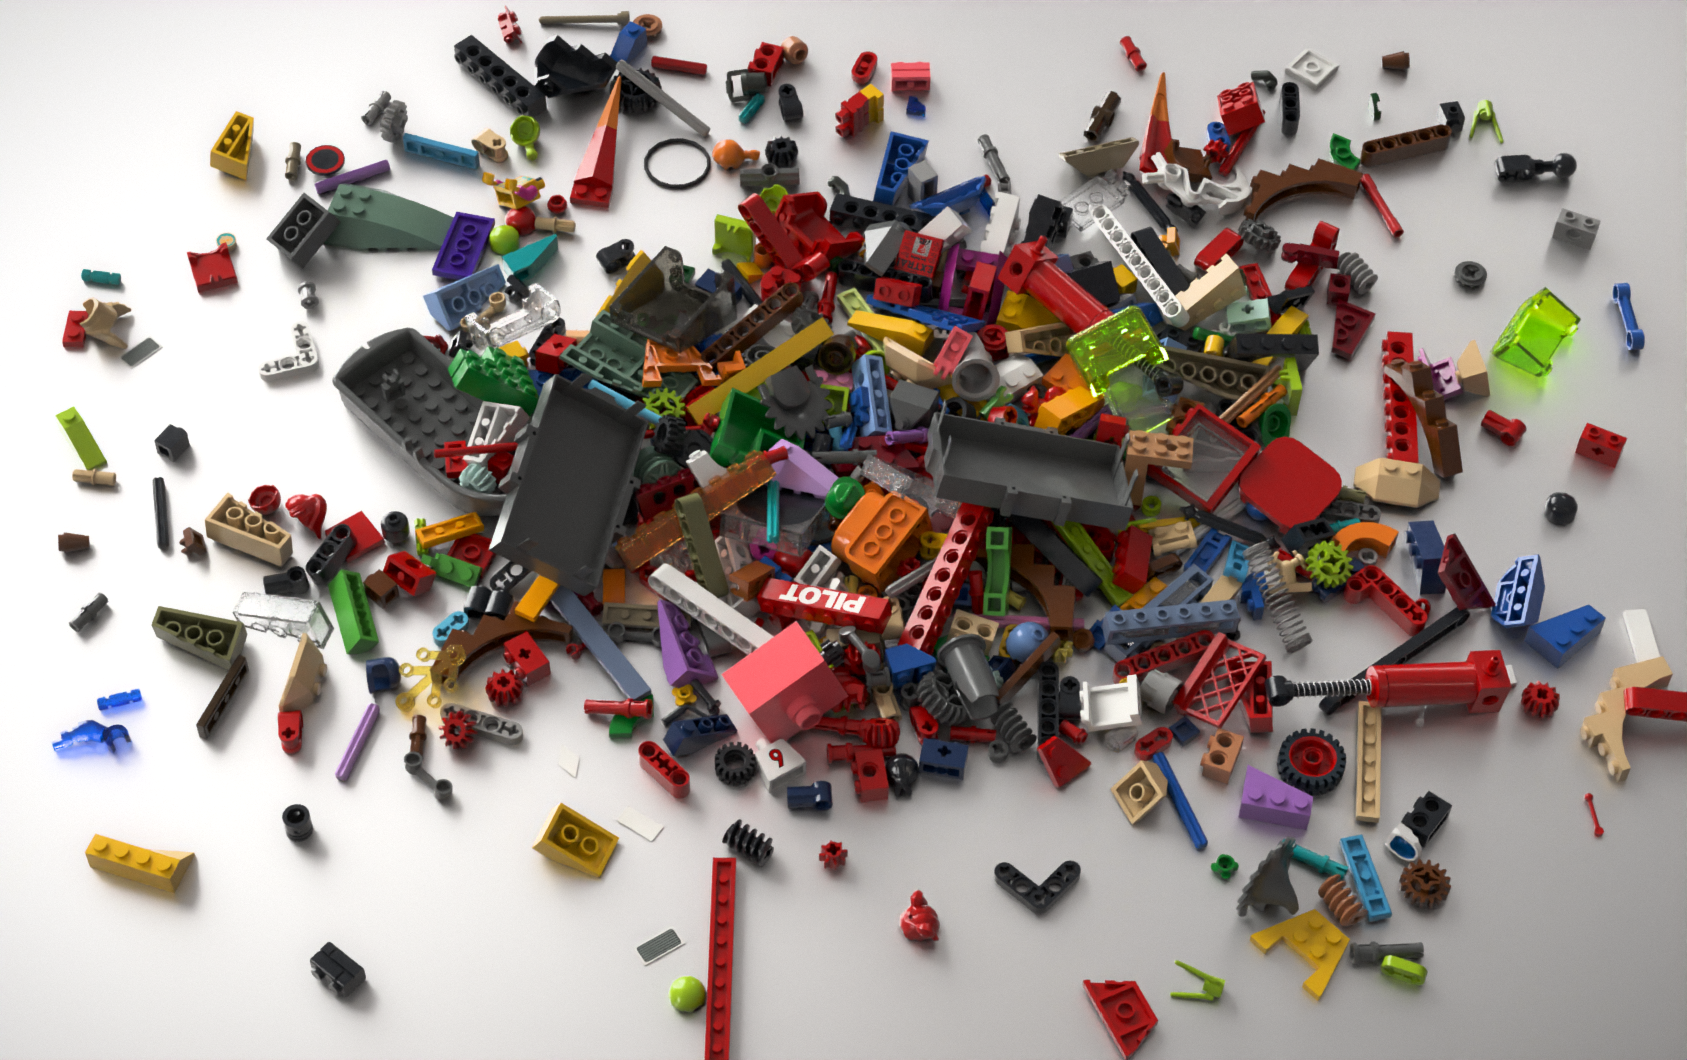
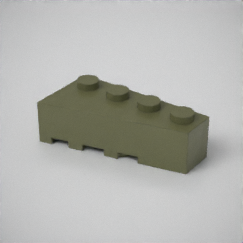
(200, 634)

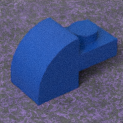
(1252, 596)

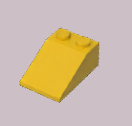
(1023, 312)
(575, 841)

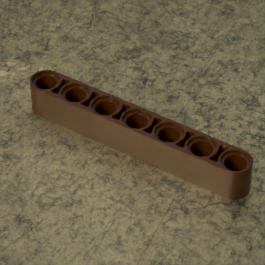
(750, 325)

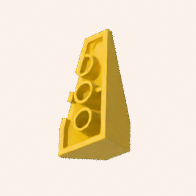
(634, 268)
(905, 332)

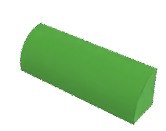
(353, 612)

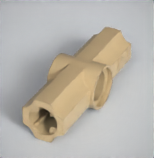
(886, 702)

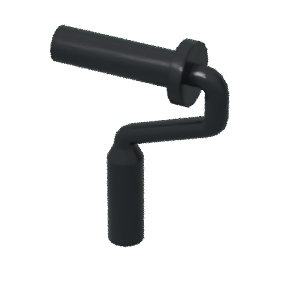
(713, 705)

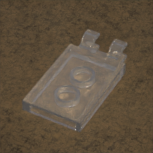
(1095, 193)

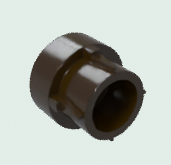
(833, 363)

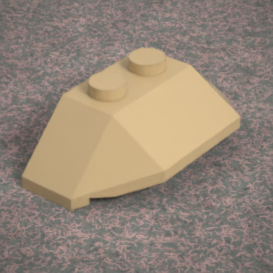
(912, 367)
(1397, 482)
(304, 677)

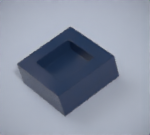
(1184, 731)

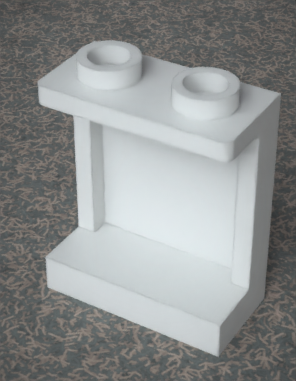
(1112, 705)

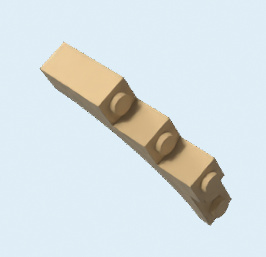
(1607, 725)

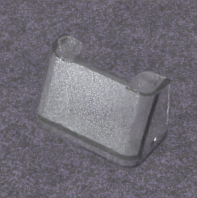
(539, 310)
(1135, 398)

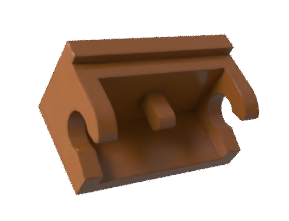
(751, 579)

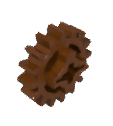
(1425, 883)

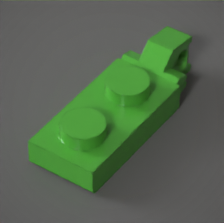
(453, 569)

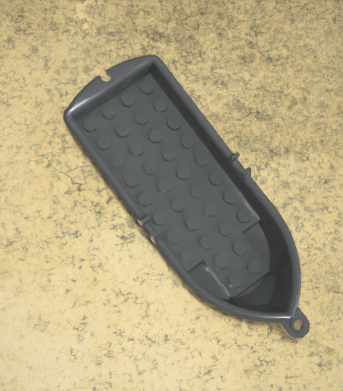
(423, 417)

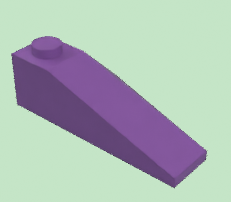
(680, 650)

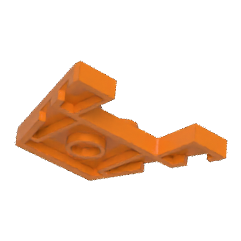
(664, 360)

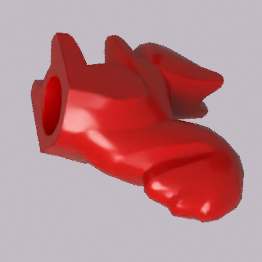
(1033, 403)
(854, 688)

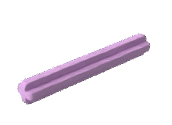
(357, 742)

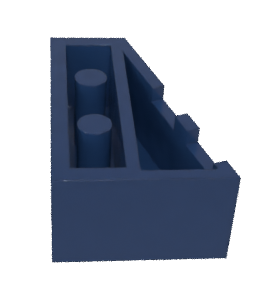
(1425, 553)

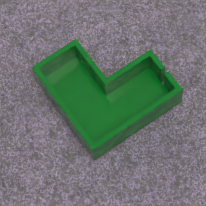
(494, 378)
(745, 430)

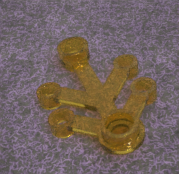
(432, 675)

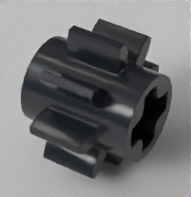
(832, 653)

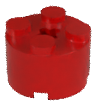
(776, 279)

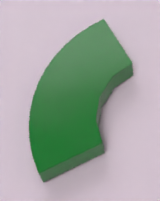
(1341, 153)
(623, 726)

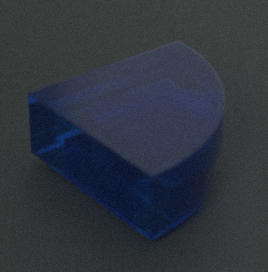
(915, 107)

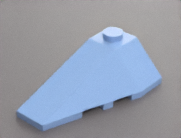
(463, 296)

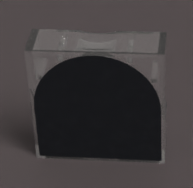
(799, 520)

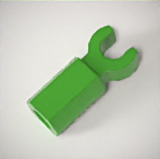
(996, 401)

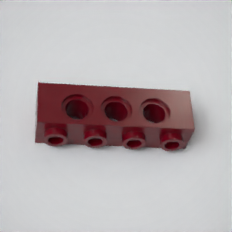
(644, 495)

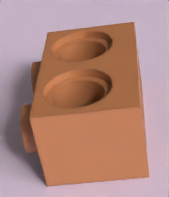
(1224, 756)

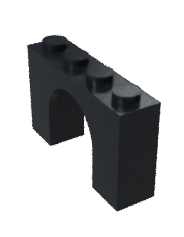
(1256, 346)

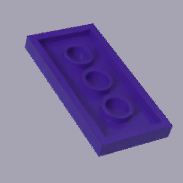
(463, 246)

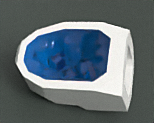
(1404, 843)

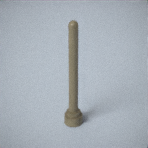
(621, 19)

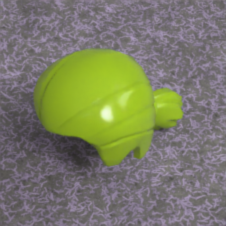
(525, 133)

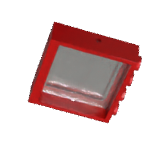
(1217, 460)

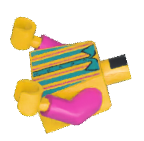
(515, 192)

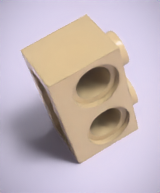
(968, 623)

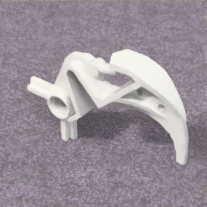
(1176, 178)

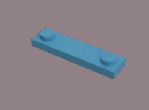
(441, 151)
(1365, 878)

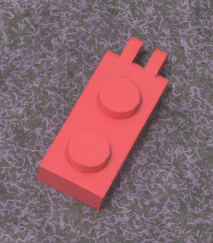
(952, 352)

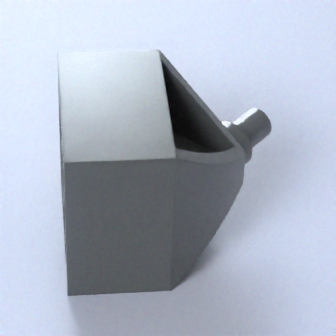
(912, 406)

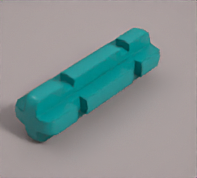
(751, 108)
(101, 276)

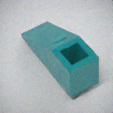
(530, 259)

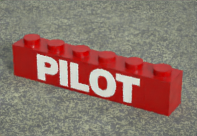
(824, 605)

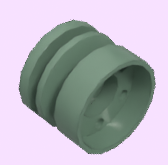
(654, 465)

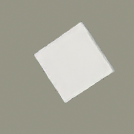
(1311, 69)

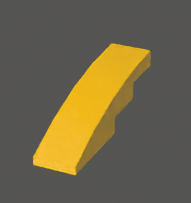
(1288, 323)

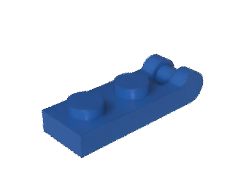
(1209, 550)

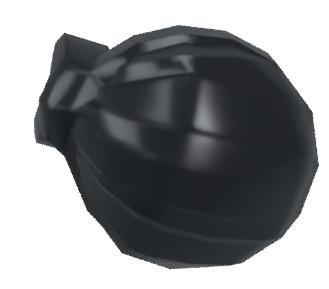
(901, 772)

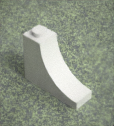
(704, 467)

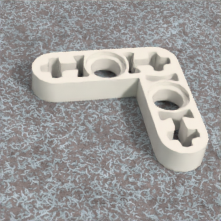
(298, 360)

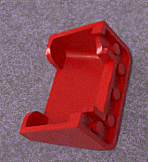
(810, 231)

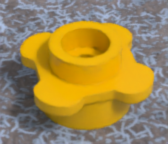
(683, 700)

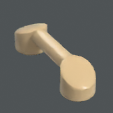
(497, 304)

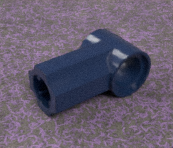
(816, 796)

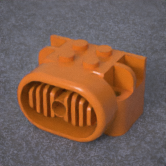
(879, 535)

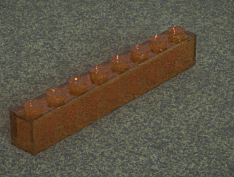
(716, 497)

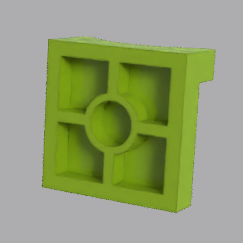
(733, 237)
(1291, 381)

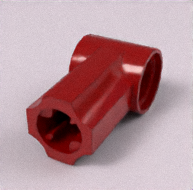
(1508, 430)

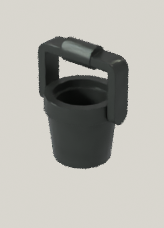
(750, 82)

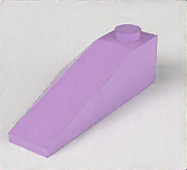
(802, 472)

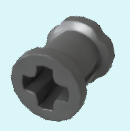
(308, 295)

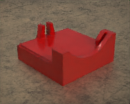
(212, 269)

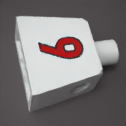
(778, 763)

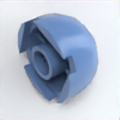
(1025, 640)

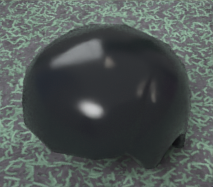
(1560, 508)

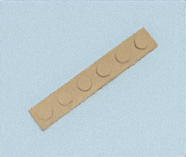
(1368, 763)

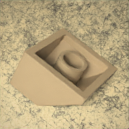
(1472, 371)
(1140, 790)

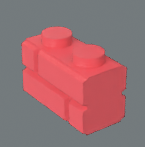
(910, 76)

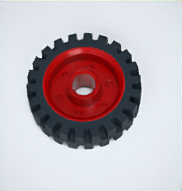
(1305, 747)

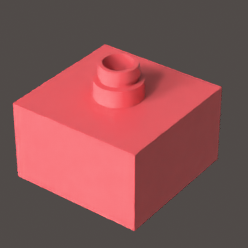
(785, 684)

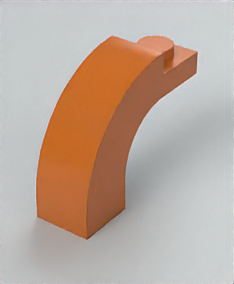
(1367, 535)

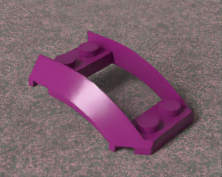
(966, 260)

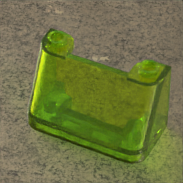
(1536, 333)
(1112, 346)

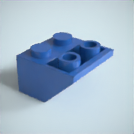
(906, 660)

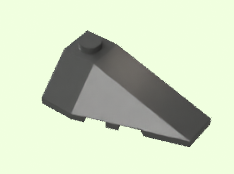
(883, 244)

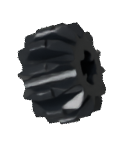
(781, 151)

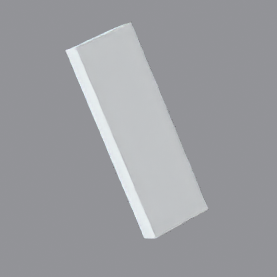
(1641, 634)

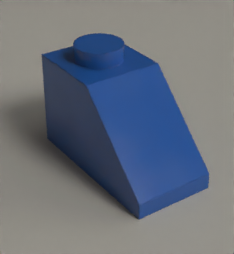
(629, 43)

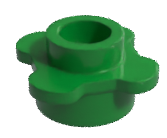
(1225, 860)

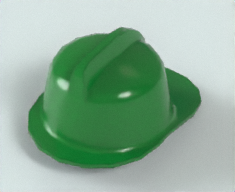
(1274, 423)
(843, 496)

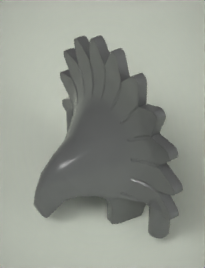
(795, 401)
(1271, 882)

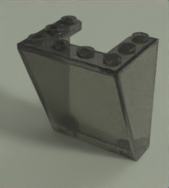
(669, 309)

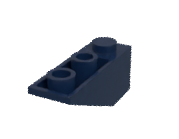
(695, 734)

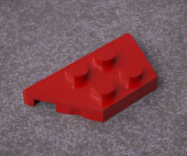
(1122, 1012)

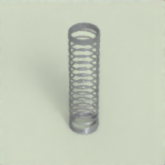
(1258, 551)

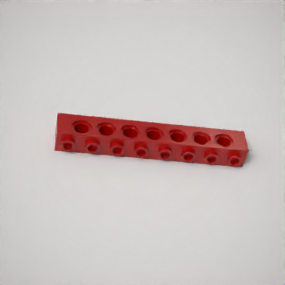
(1401, 415)
(947, 577)

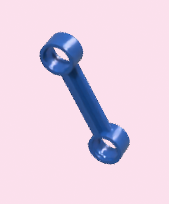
(1635, 336)

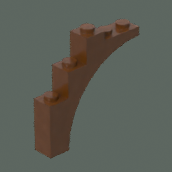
(1321, 178)
(1441, 434)
(1040, 581)
(494, 632)

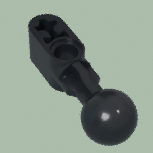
(1524, 168)

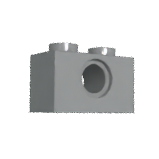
(1576, 229)

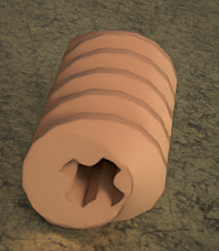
(1340, 903)

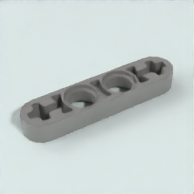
(485, 719)

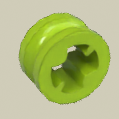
(1151, 512)

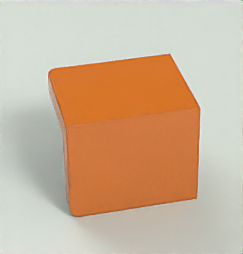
(731, 368)

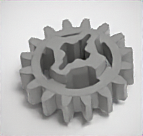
(394, 121)

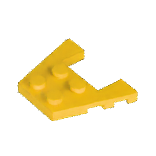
(1313, 940)

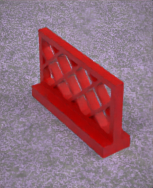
(1202, 675)

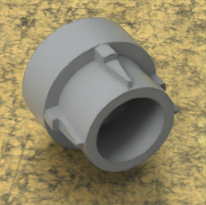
(1160, 690)

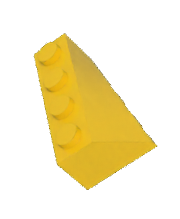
(148, 866)

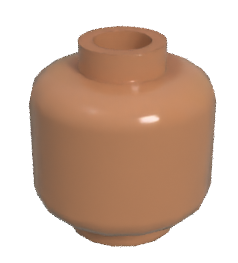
(794, 50)

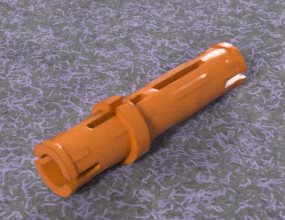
(1261, 406)

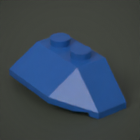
(958, 198)
(1520, 593)

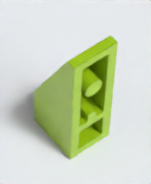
(80, 438)

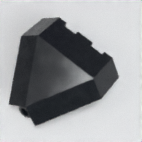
(570, 69)

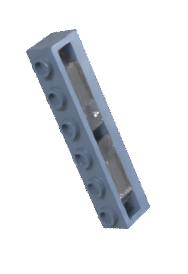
(1186, 589)
(1169, 621)

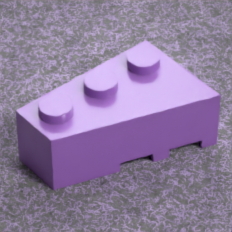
(1274, 801)

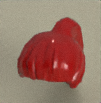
(309, 511)

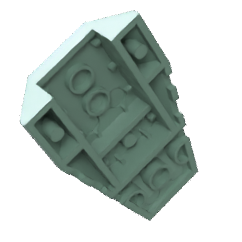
(384, 221)
(618, 360)

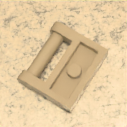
(1173, 538)

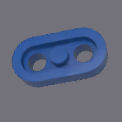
(1217, 131)

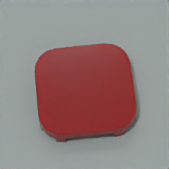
(1289, 483)

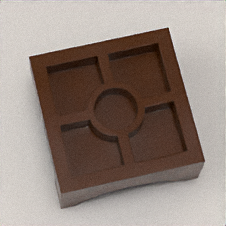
(1190, 159)

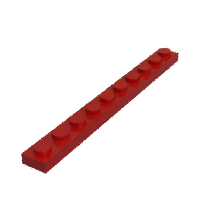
(720, 959)

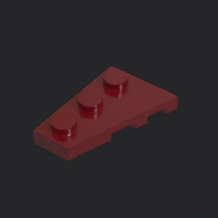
(1350, 328)

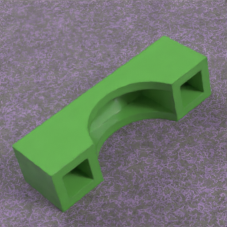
(998, 573)

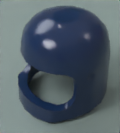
(382, 674)

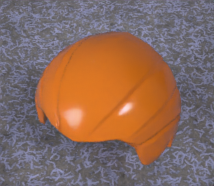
(731, 154)

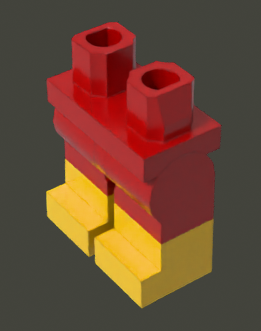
(860, 111)

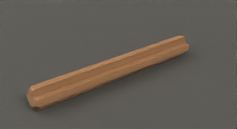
(1254, 392)

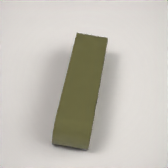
(701, 544)

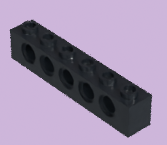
(499, 77)
(860, 213)

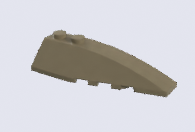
(1216, 374)

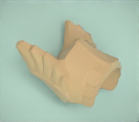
(102, 319)

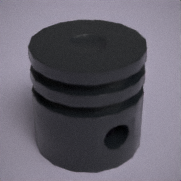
(297, 822)

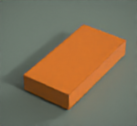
(614, 585)

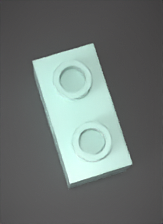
(1249, 316)

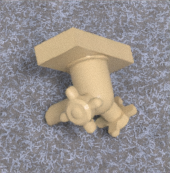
(1287, 569)

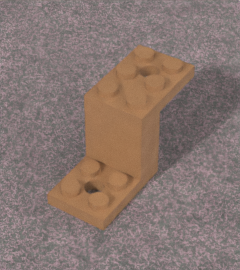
(1154, 449)

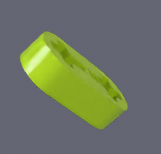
(1404, 970)

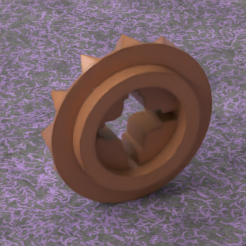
(649, 21)

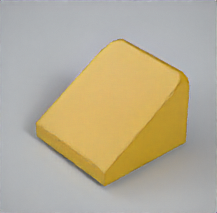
(750, 271)

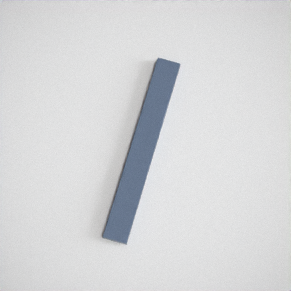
(600, 644)

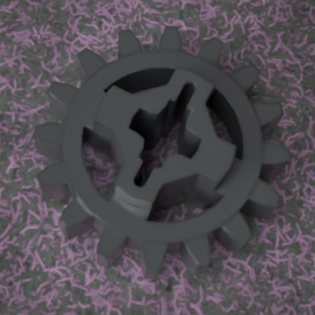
(1259, 235)

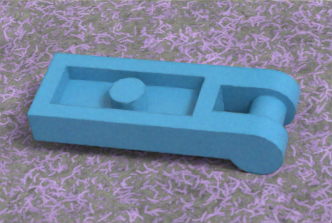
(1235, 564)

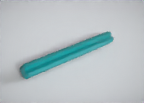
(773, 512)

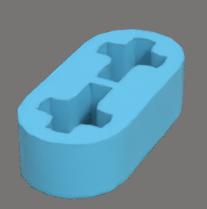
(447, 625)

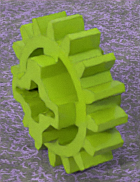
(664, 403)
(1329, 562)

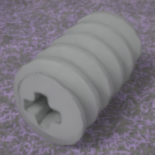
(1361, 277)

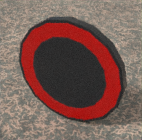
(325, 160)

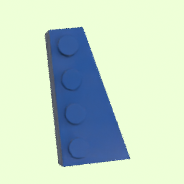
(900, 154)

